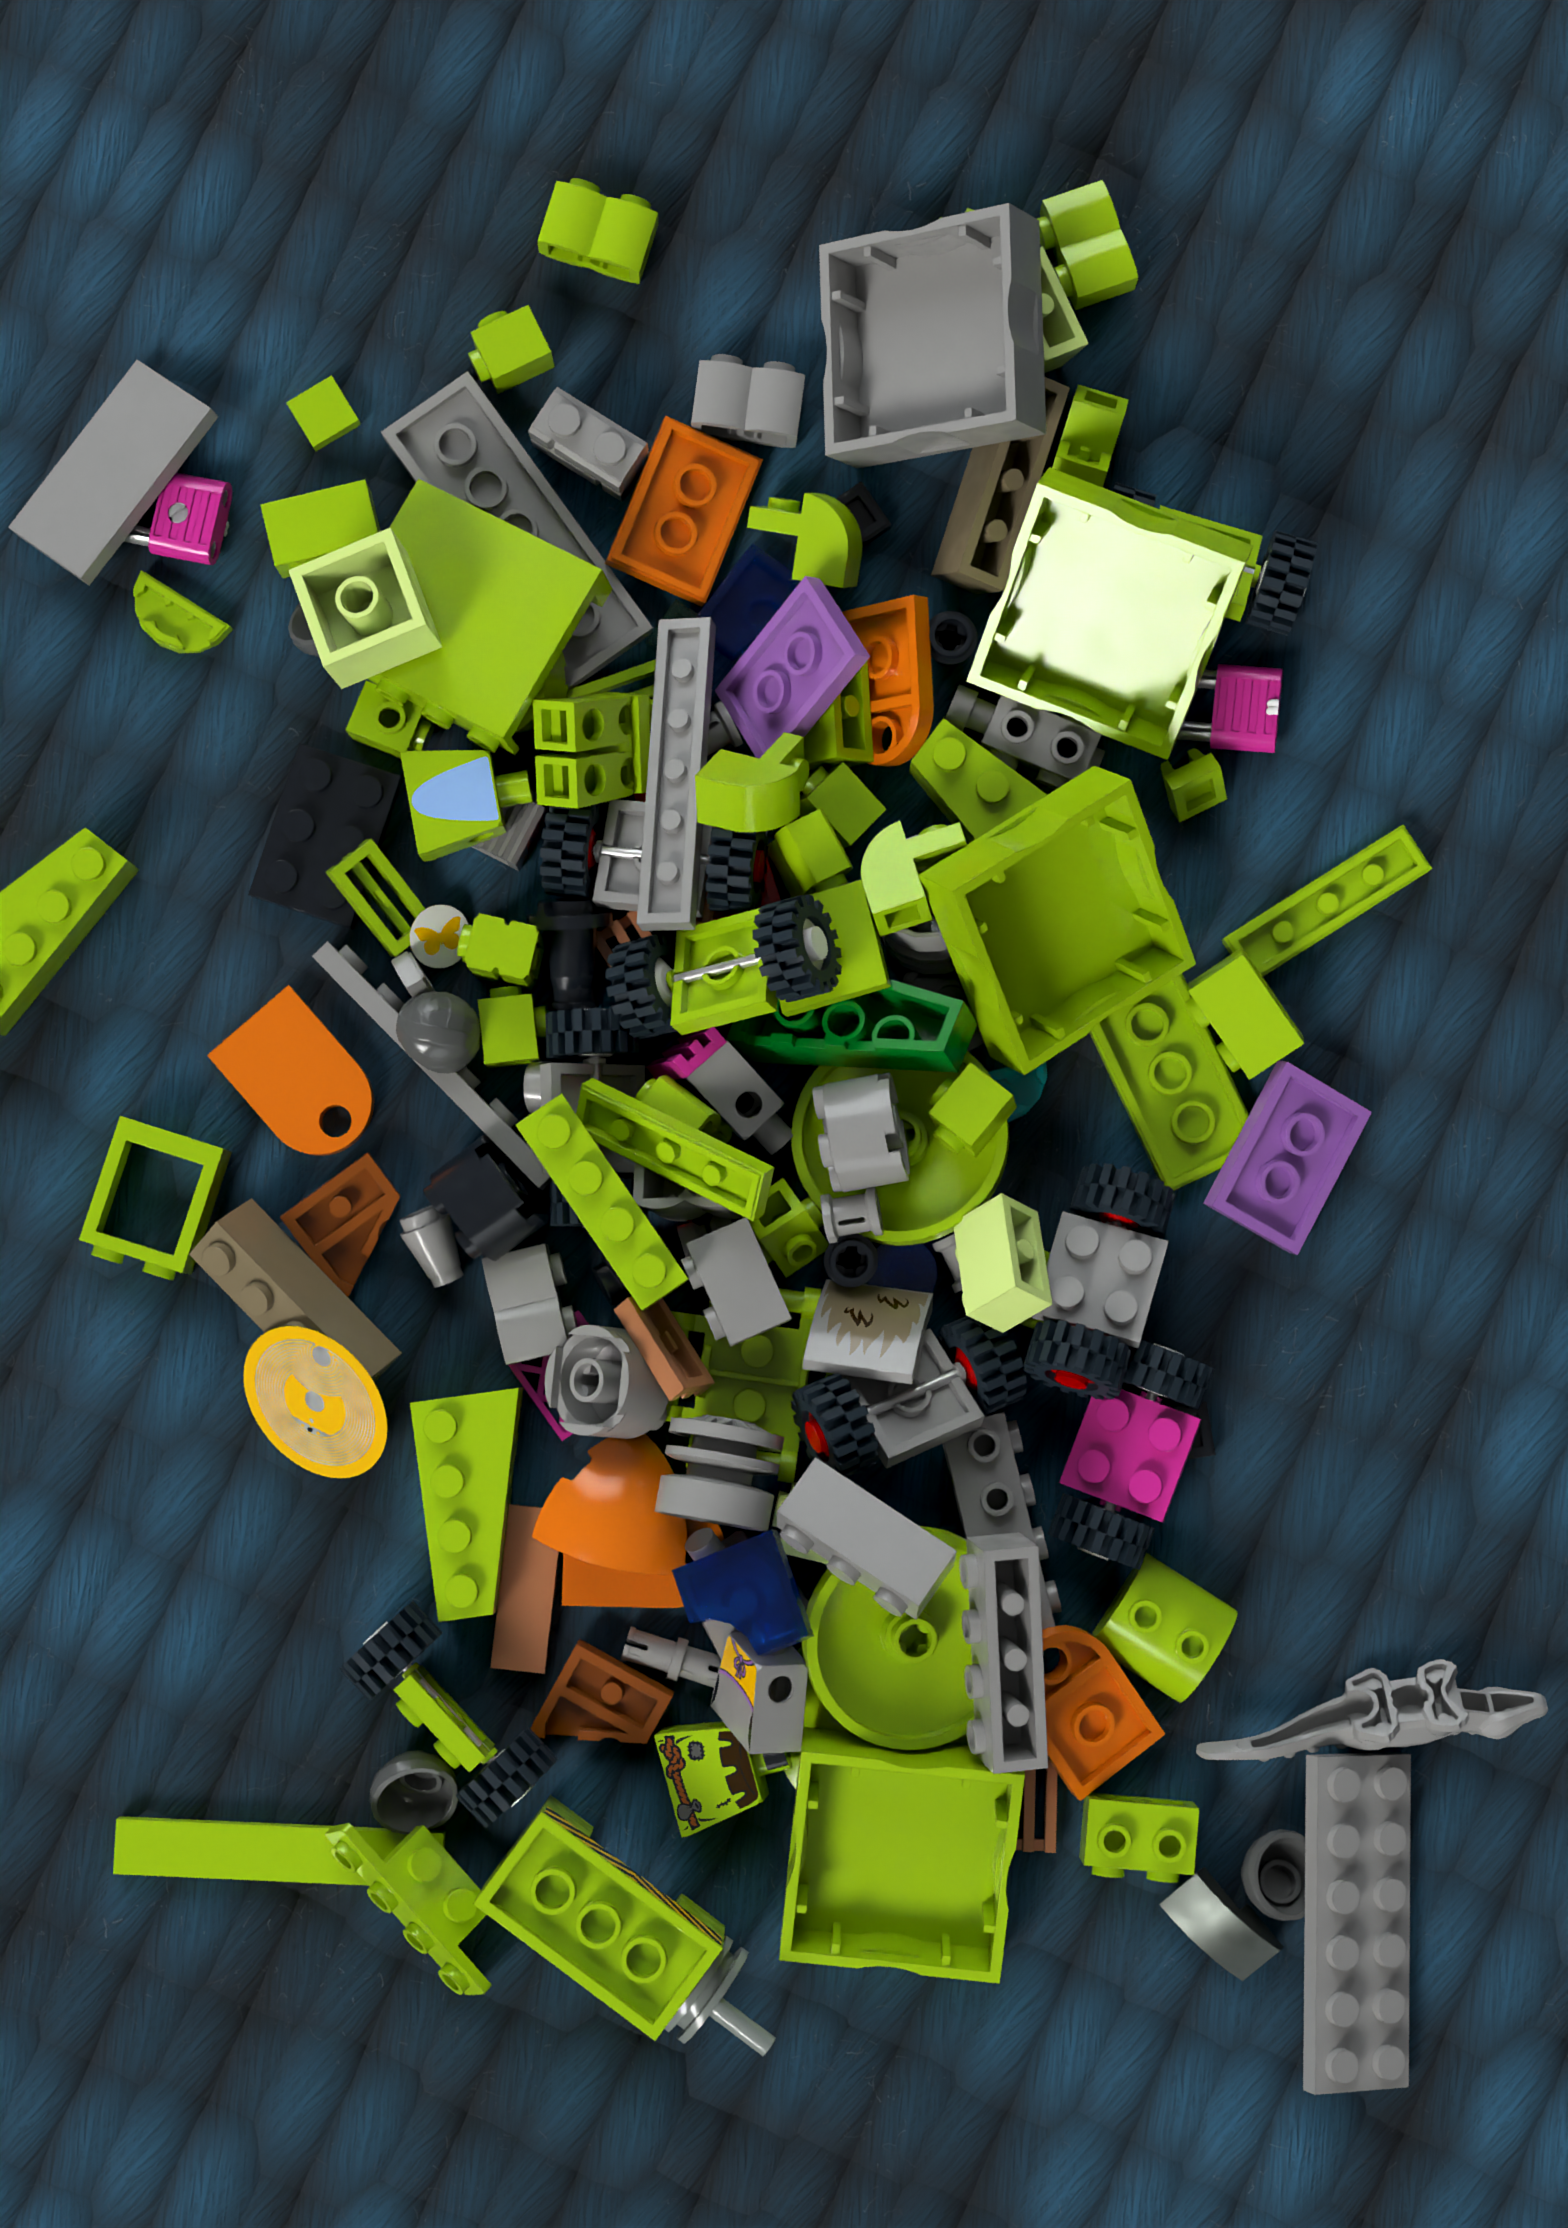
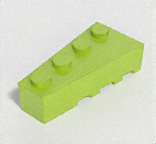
(970, 781)
(51, 913)
(466, 1483)

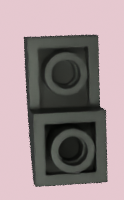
(1223, 1931)

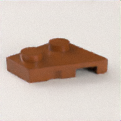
(344, 1220)
(602, 1700)

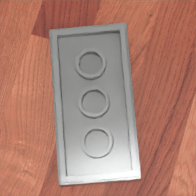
(113, 472)

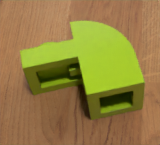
(1090, 435)
(826, 532)
(753, 792)
(892, 872)

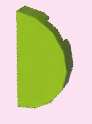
(174, 619)

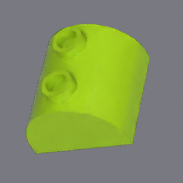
(1165, 1628)

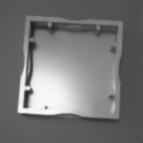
(933, 337)

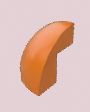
(611, 1514)

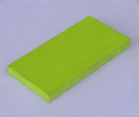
(1172, 1084)

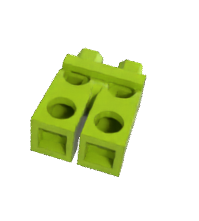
(606, 747)

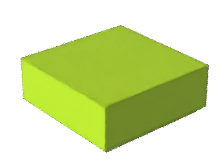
(323, 413)

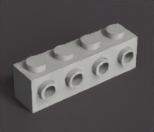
(994, 1495)
(1005, 1652)

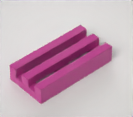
(687, 1056)

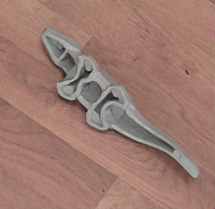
(1390, 1714)

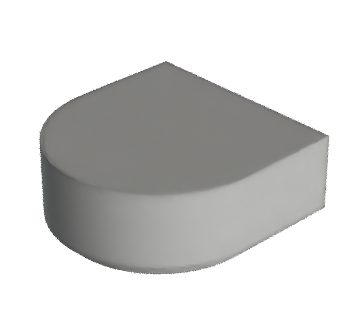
(411, 974)

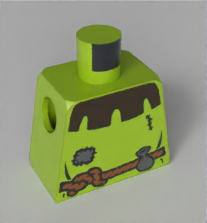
(712, 1773)

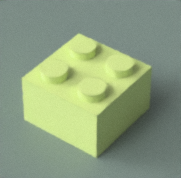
(365, 608)

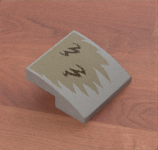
(868, 1332)

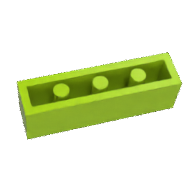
(602, 1202)

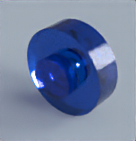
(905, 1268)

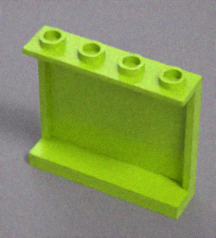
(499, 610)

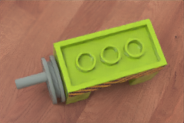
(616, 1931)

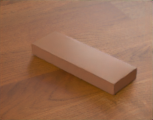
(524, 1596)

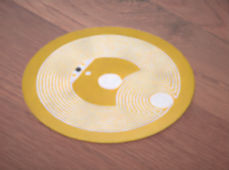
(315, 1402)

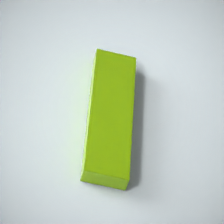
(1330, 901)
(675, 1149)

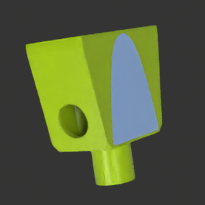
(458, 798)

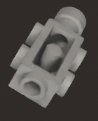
(1039, 744)

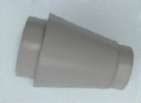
(432, 1244)

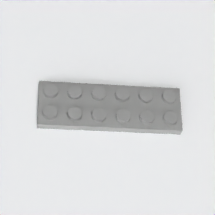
(472, 454)
(1357, 1922)

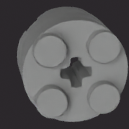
(862, 1132)
(604, 1385)

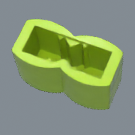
(598, 230)
(1087, 245)
(809, 855)
(679, 1103)

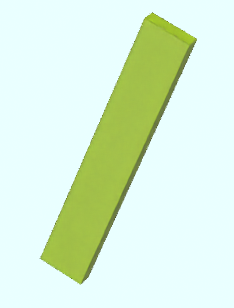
(239, 1850)

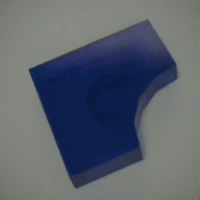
(747, 600)
(750, 1590)

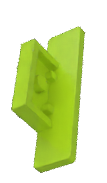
(425, 1893)

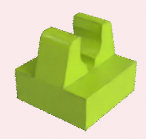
(1194, 785)

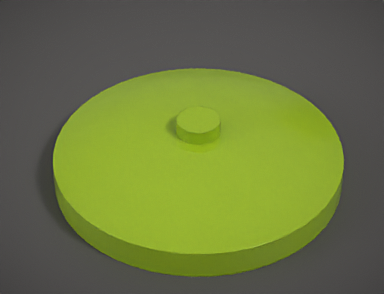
(940, 1182)
(887, 1673)

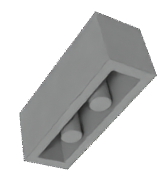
(864, 1540)

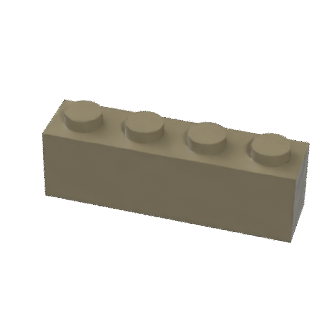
(994, 505)
(284, 1287)

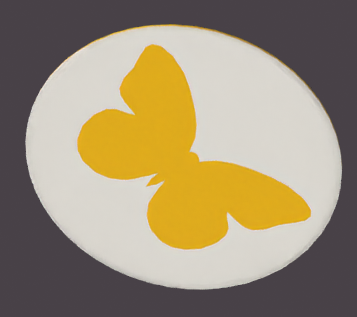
(437, 935)

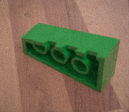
(878, 1030)

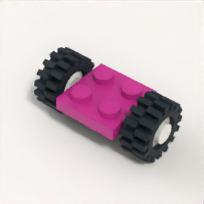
(1131, 1455)

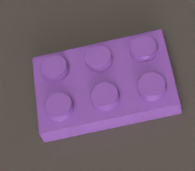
(792, 668)
(1287, 1157)

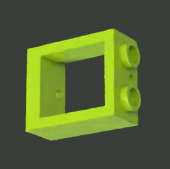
(115, 1248)

